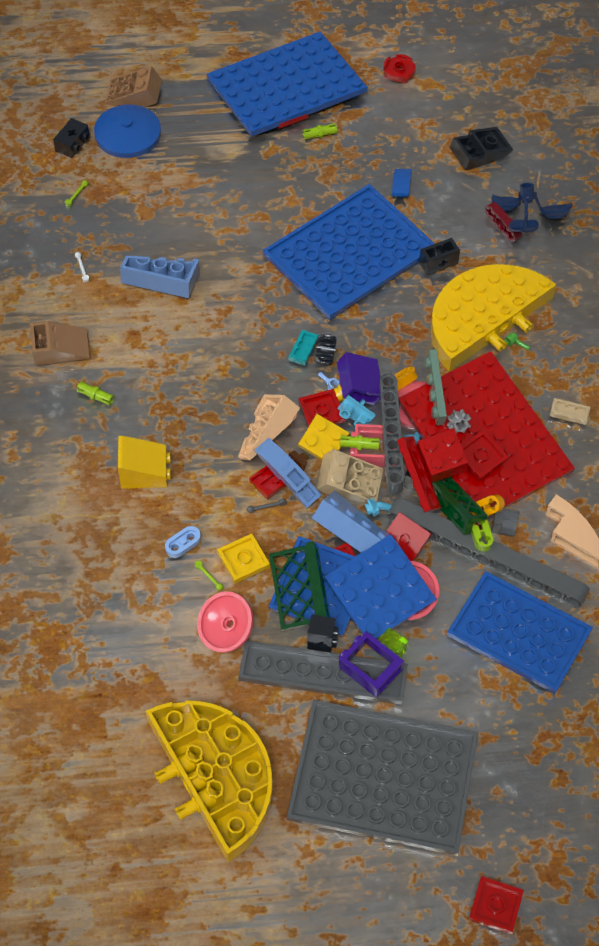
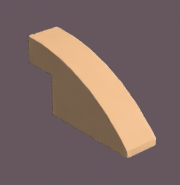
(573, 531)

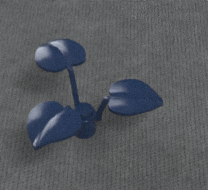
(527, 195)

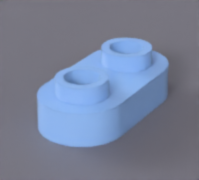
(182, 542)

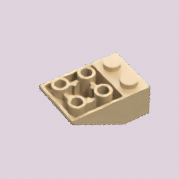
(349, 477)

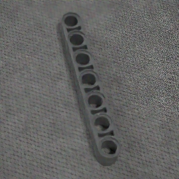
(390, 407)

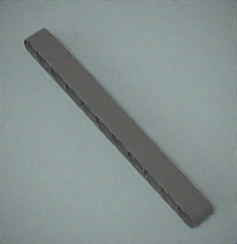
(498, 557)

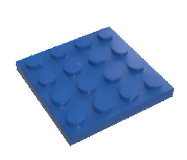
(330, 560)
(380, 588)

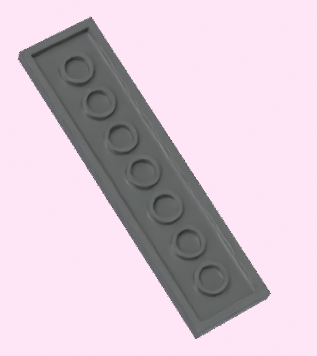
(314, 672)

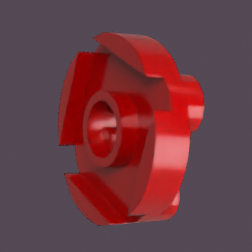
(399, 75)

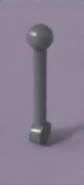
(282, 502)

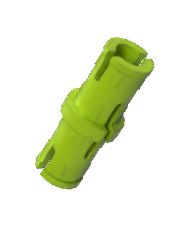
(319, 131)
(95, 393)
(359, 442)

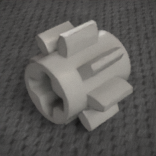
(459, 421)

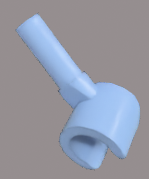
(330, 382)

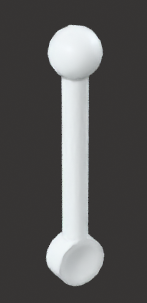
(85, 278)

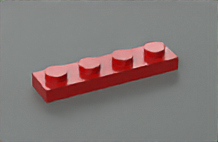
(419, 474)

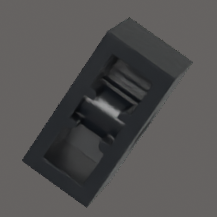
(71, 138)
(439, 256)
(322, 634)

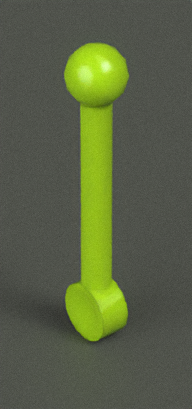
(68, 202)
(198, 565)

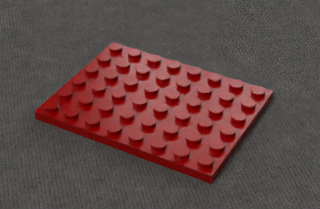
(502, 411)

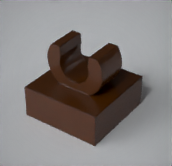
(300, 459)

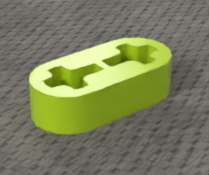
(485, 532)

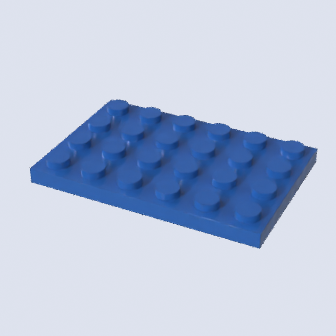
(520, 632)

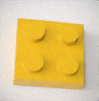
(321, 437)
(243, 558)

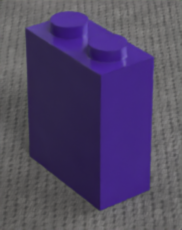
(359, 377)

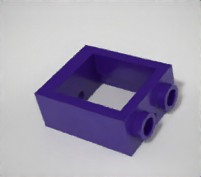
(386, 677)

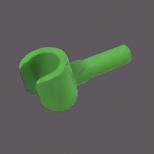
(513, 338)

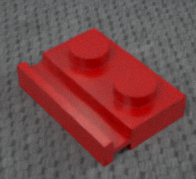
(266, 482)

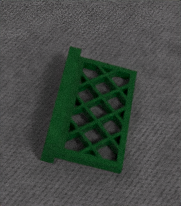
(315, 578)

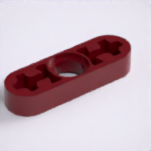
(502, 221)

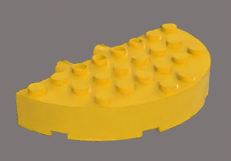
(482, 307)
(220, 768)

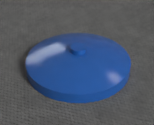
(127, 131)

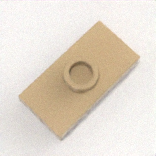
(570, 411)

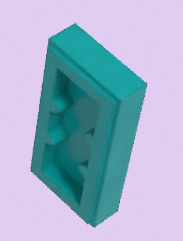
(303, 347)

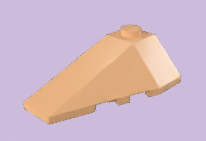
(272, 417)

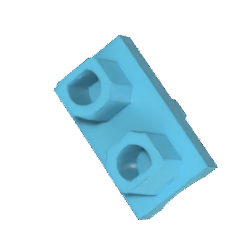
(355, 410)

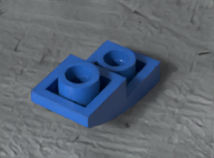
(401, 182)

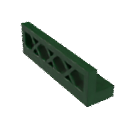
(455, 510)

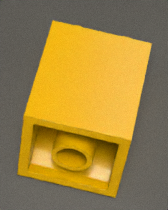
(142, 463)

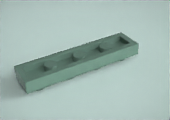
(436, 392)

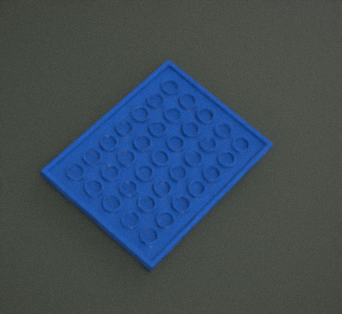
(286, 83)
(348, 251)

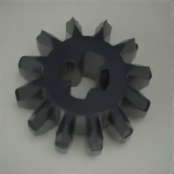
(325, 349)

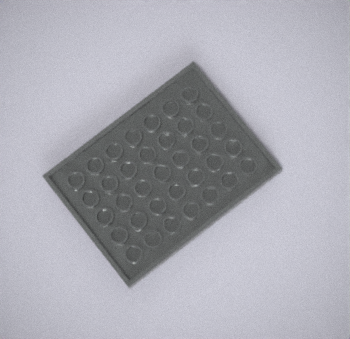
(383, 777)

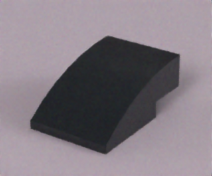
(480, 147)

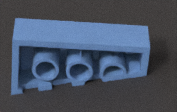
(161, 274)
(348, 522)

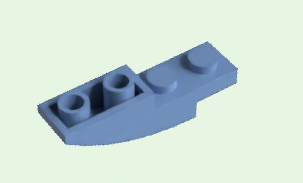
(288, 471)

